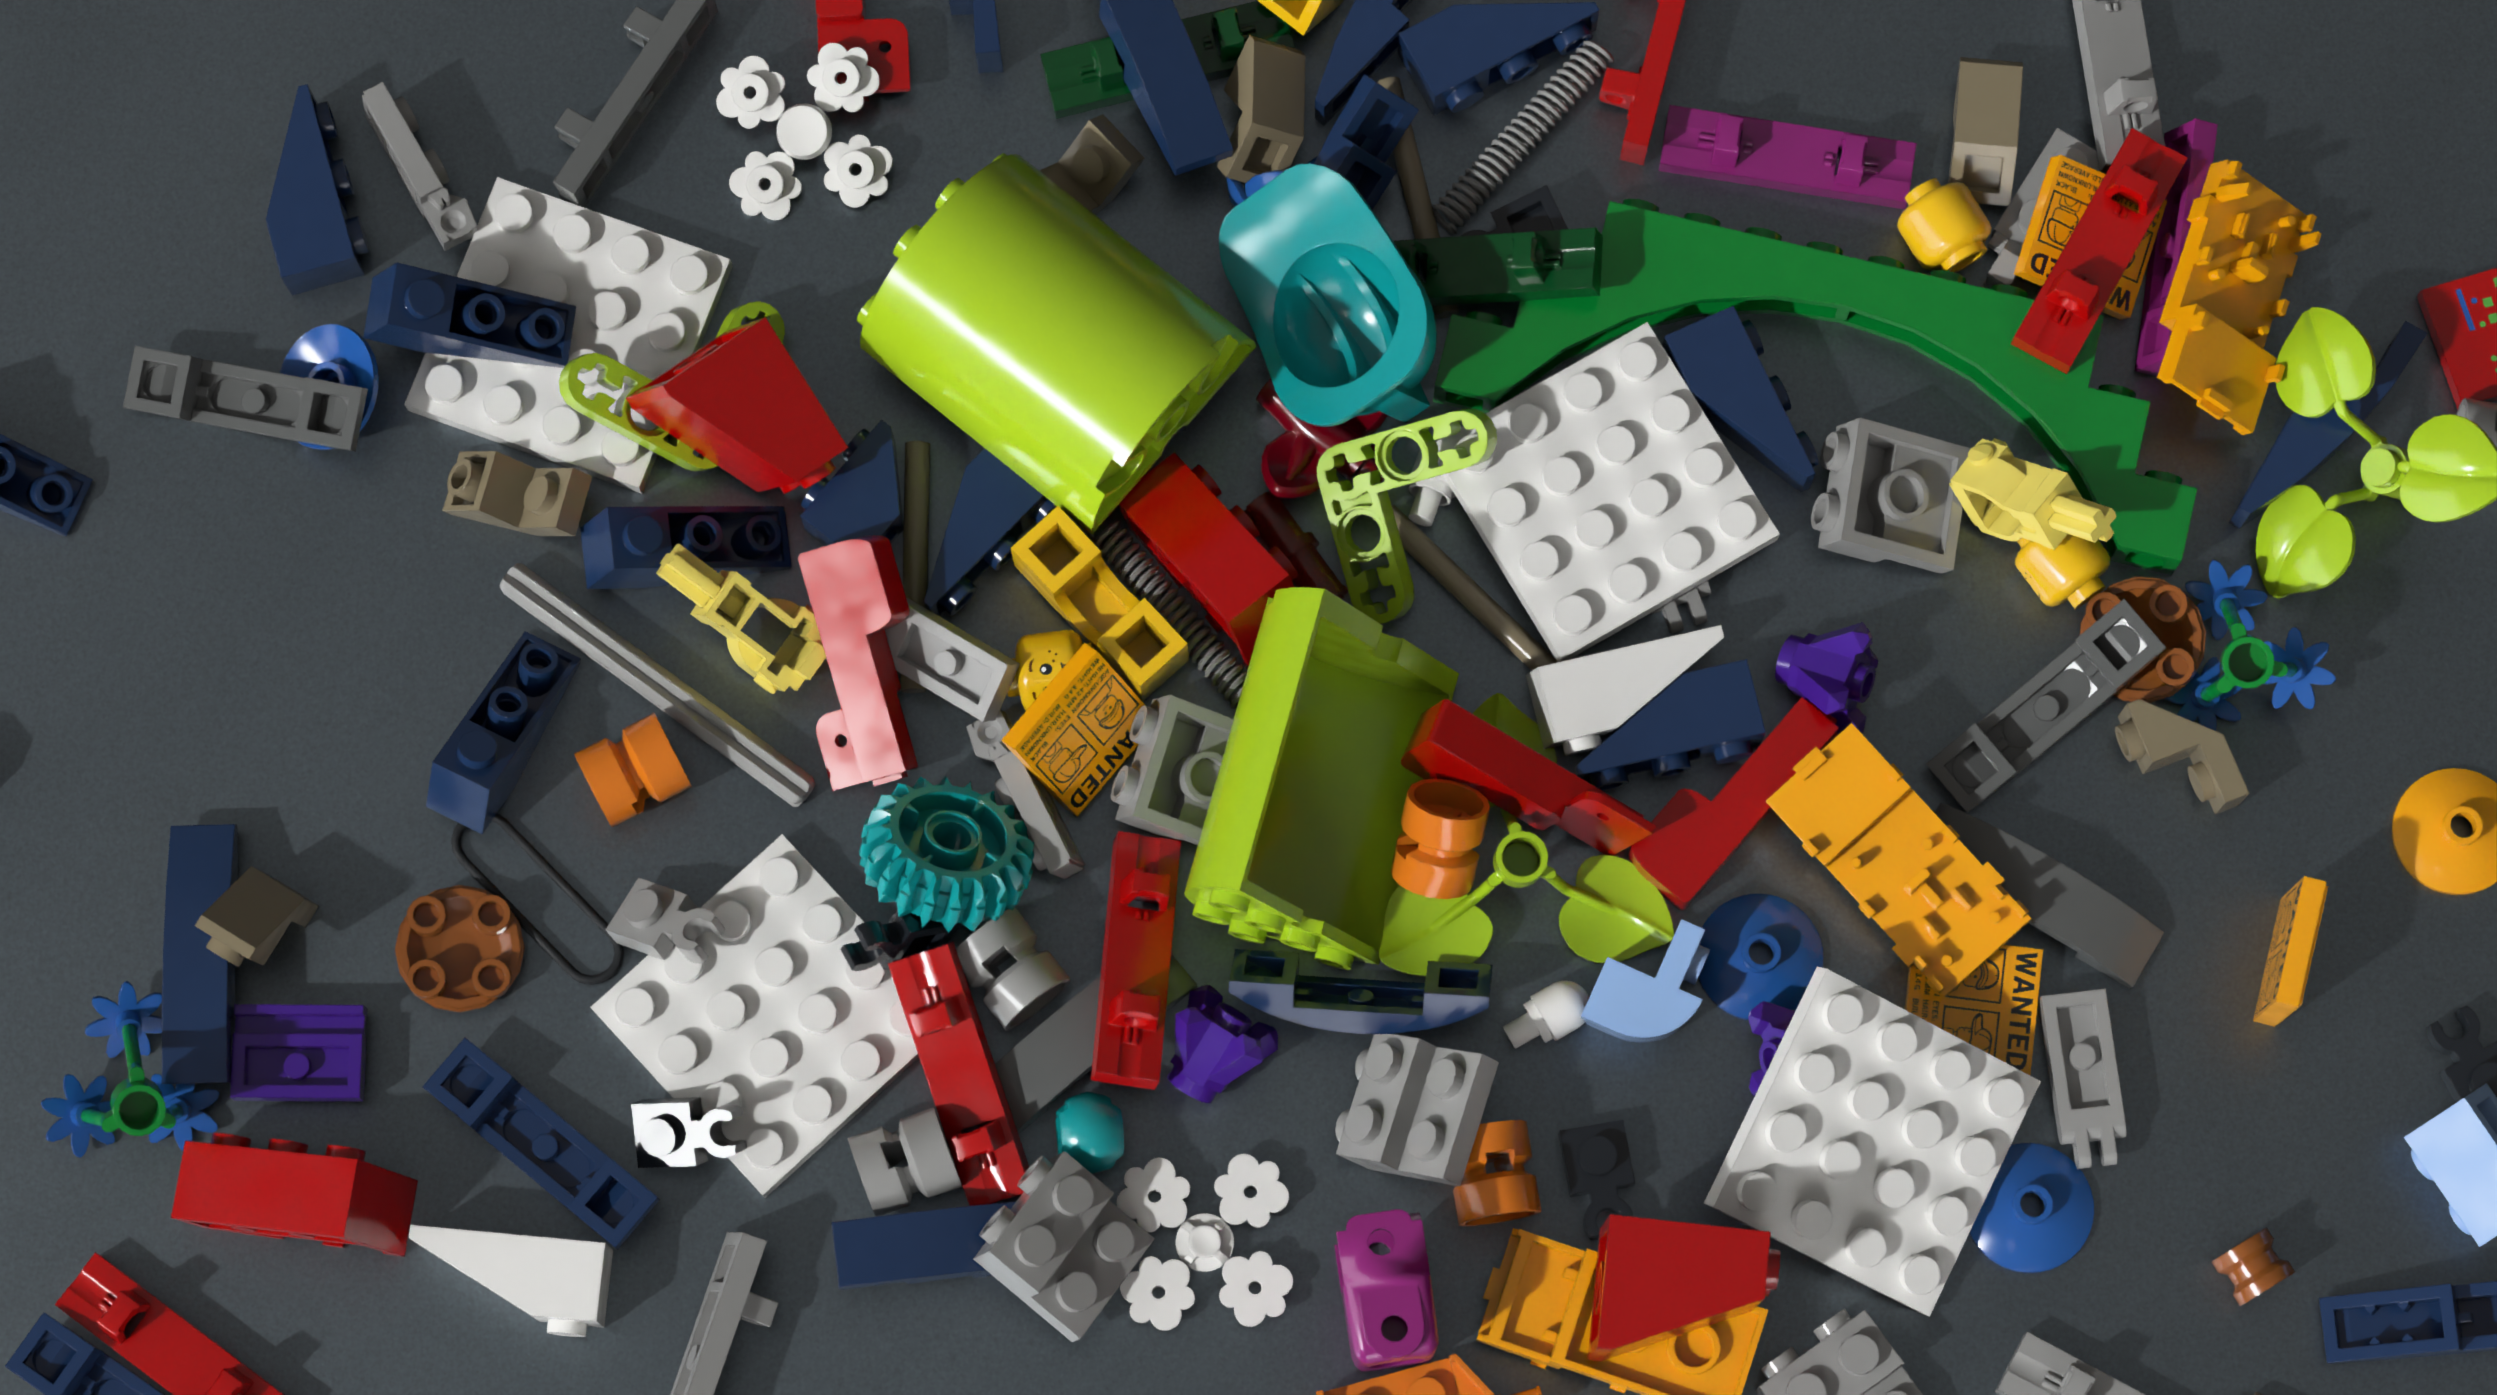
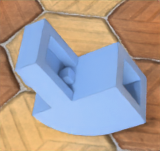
(1646, 1007)

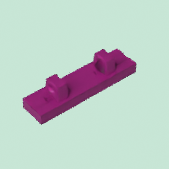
(2197, 142)
(1787, 157)

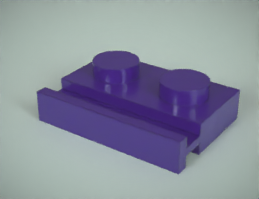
(298, 1053)

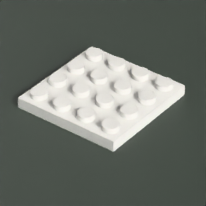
(634, 301)
(1607, 494)
(768, 1017)
(1872, 1141)

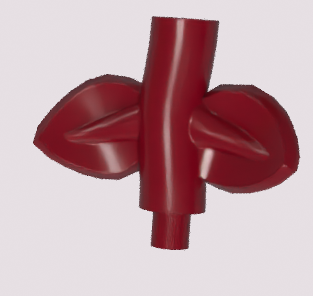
(1293, 457)

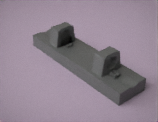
(602, 142)

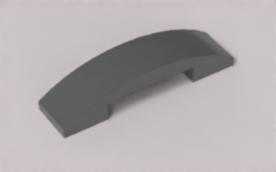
(245, 399)
(2046, 707)
(2062, 901)
(1062, 1051)

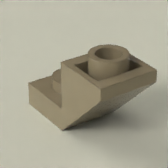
(1271, 93)
(1986, 128)
(1096, 165)
(516, 495)
(2161, 738)
(253, 917)

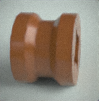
(2253, 1266)

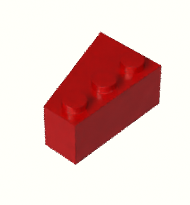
(1207, 548)
(294, 1193)

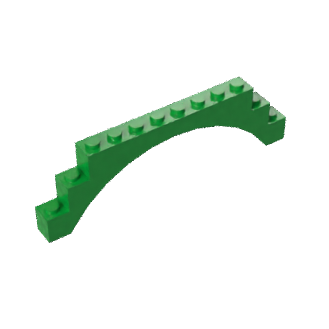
(1691, 267)

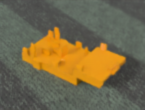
(2230, 292)
(1898, 860)
(1544, 1313)

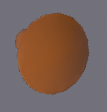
(2175, 623)
(459, 948)

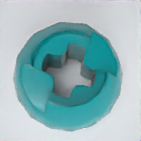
(1090, 1131)

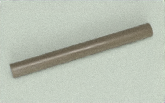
(1415, 190)
(916, 532)
(1471, 594)

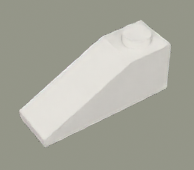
(1600, 691)
(542, 1276)

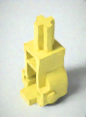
(2025, 499)
(728, 602)

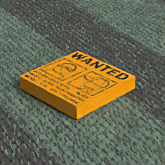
(2058, 209)
(1077, 730)
(2291, 951)
(1990, 1007)

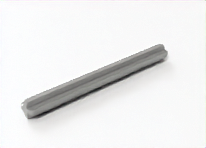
(657, 684)

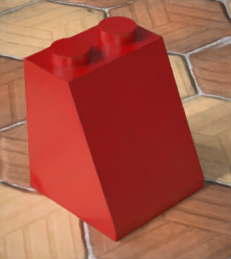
(745, 410)
(1673, 1279)

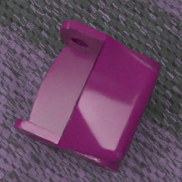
(1387, 1295)

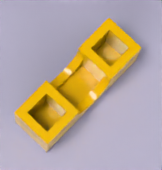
(1097, 605)

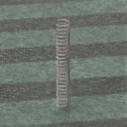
(1552, 110)
(1227, 691)

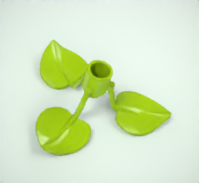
(2438, 478)
(1609, 909)

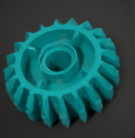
(946, 853)

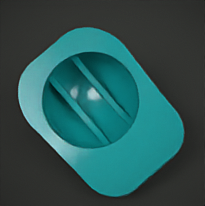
(1329, 299)

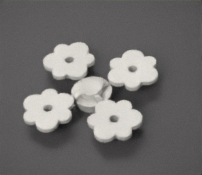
(804, 131)
(1205, 1242)

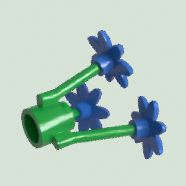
(2245, 659)
(136, 1103)

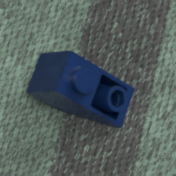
(861, 495)

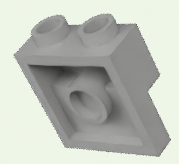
(1889, 496)
(1172, 768)
(1415, 1108)
(1062, 1244)
(1847, 1361)

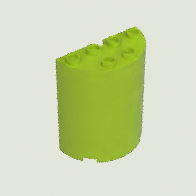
(1047, 336)
(1314, 780)

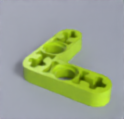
(612, 376)
(1372, 499)

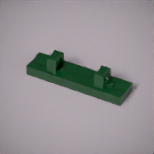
(1093, 73)
(1508, 266)

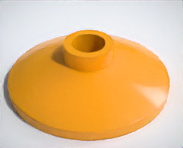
(2425, 835)

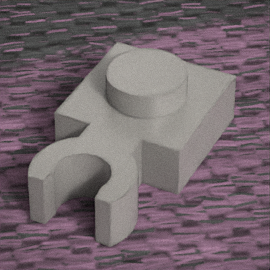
(658, 918)

